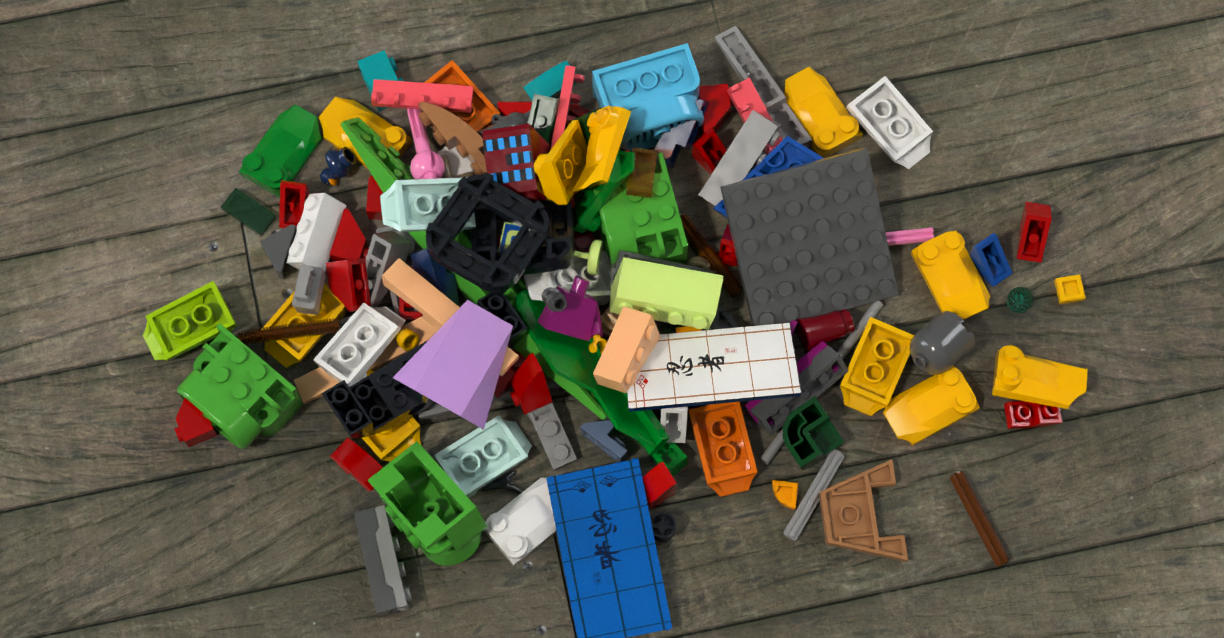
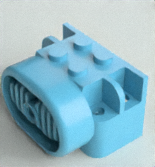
(655, 89)

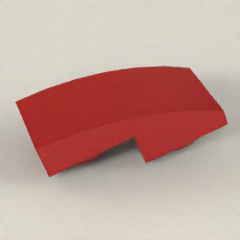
(1029, 415)
(356, 462)

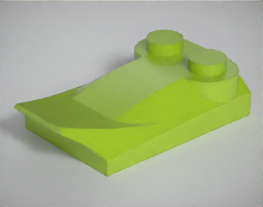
(187, 322)

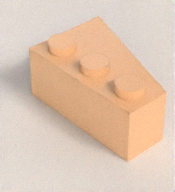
(626, 350)

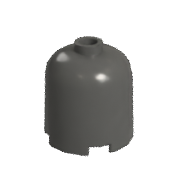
(941, 343)

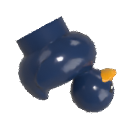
(339, 165)

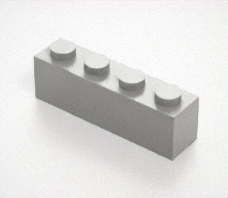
(742, 155)

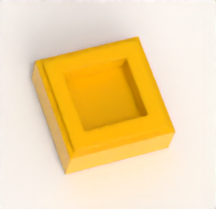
(1069, 289)

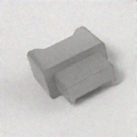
(309, 290)

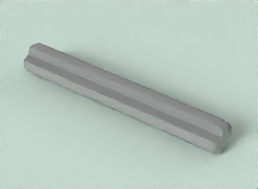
(811, 497)

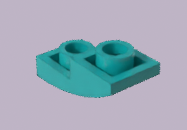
(548, 83)

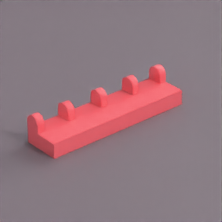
(409, 94)
(565, 98)
(747, 99)

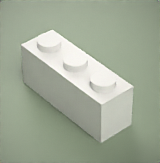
(316, 231)

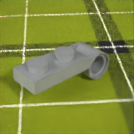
(552, 436)

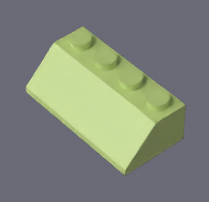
(666, 293)

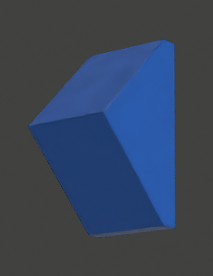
(991, 260)

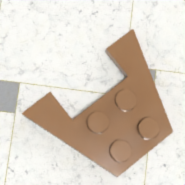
(851, 517)

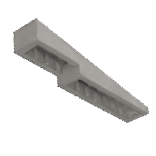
(747, 65)

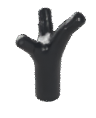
(503, 483)

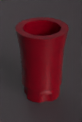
(824, 328)

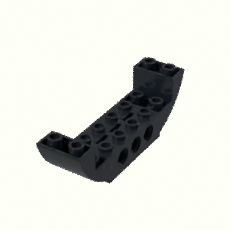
(382, 401)

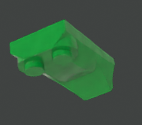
(283, 150)
(588, 206)

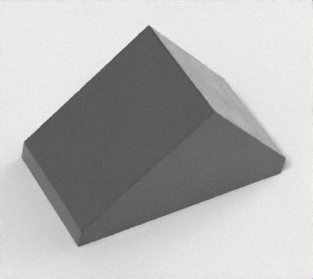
(277, 249)

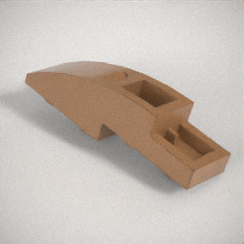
(454, 133)

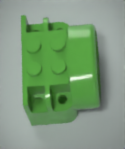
(644, 223)
(239, 391)
(429, 507)

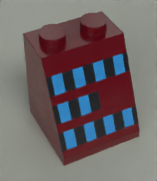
(511, 158)

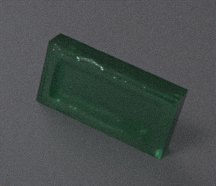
(248, 212)

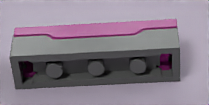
(816, 373)

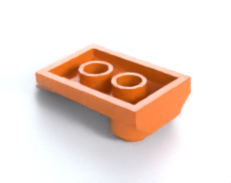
(481, 107)
(723, 447)

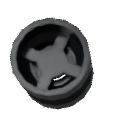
(663, 521)

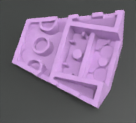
(461, 363)

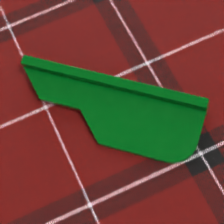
(573, 361)

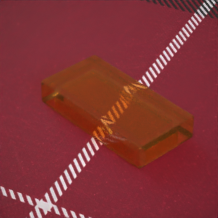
(641, 180)

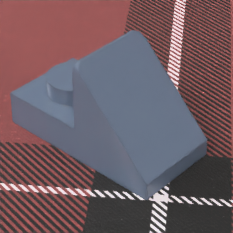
(599, 434)

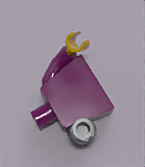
(573, 313)

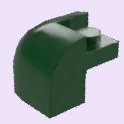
(810, 434)

